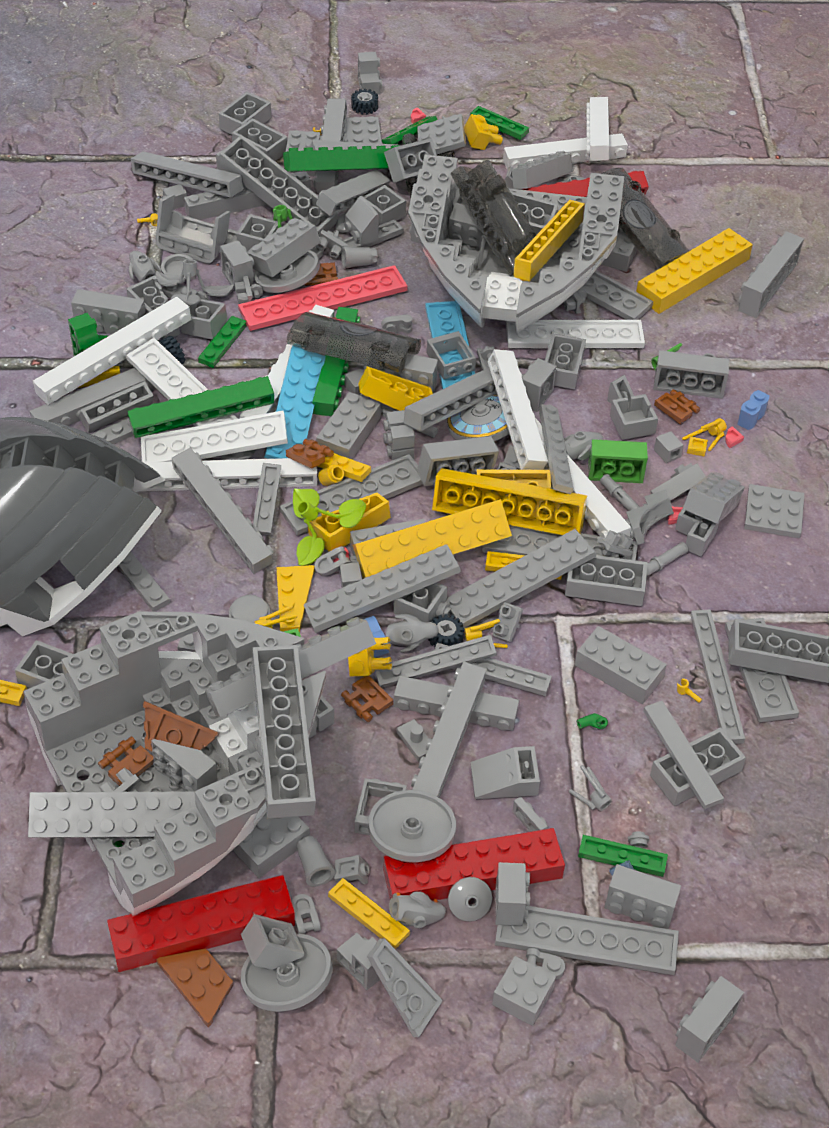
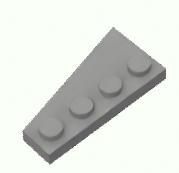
(408, 991)

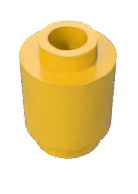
(331, 475)

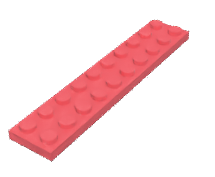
(331, 295)

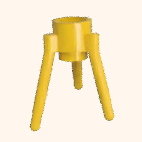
(714, 428)
(267, 622)
(476, 632)

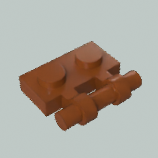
(326, 273)
(676, 406)
(310, 453)
(373, 696)
(136, 760)

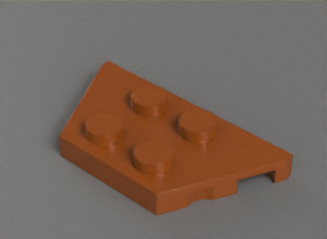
(175, 729)
(198, 980)

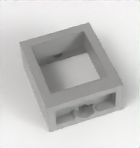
(453, 341)
(374, 788)

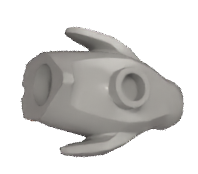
(142, 266)
(579, 444)
(410, 632)
(415, 909)

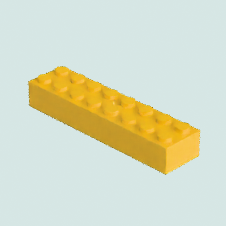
(694, 270)
(523, 503)
(459, 531)

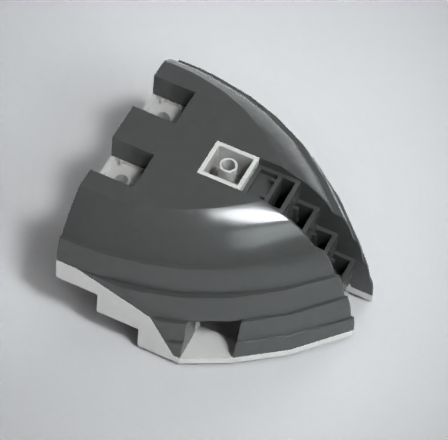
(68, 501)

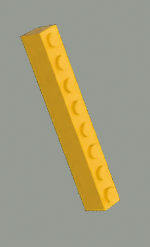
(548, 240)

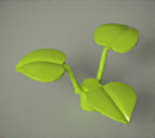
(305, 506)

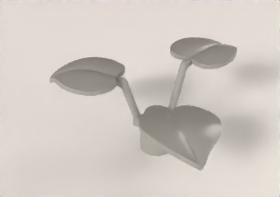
(190, 271)

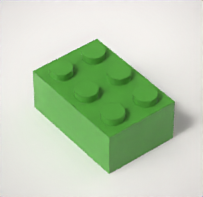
(620, 459)

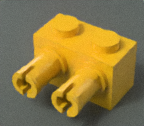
(481, 133)
(365, 664)

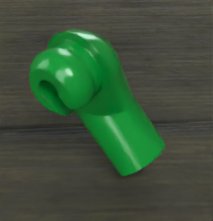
(594, 720)

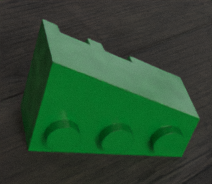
(82, 332)

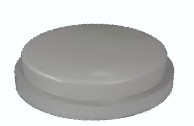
(173, 264)
(249, 608)

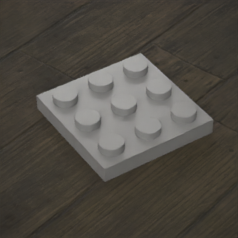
(362, 130)
(445, 133)
(774, 511)

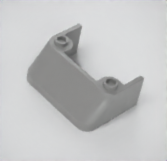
(179, 239)

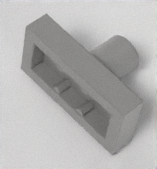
(414, 738)

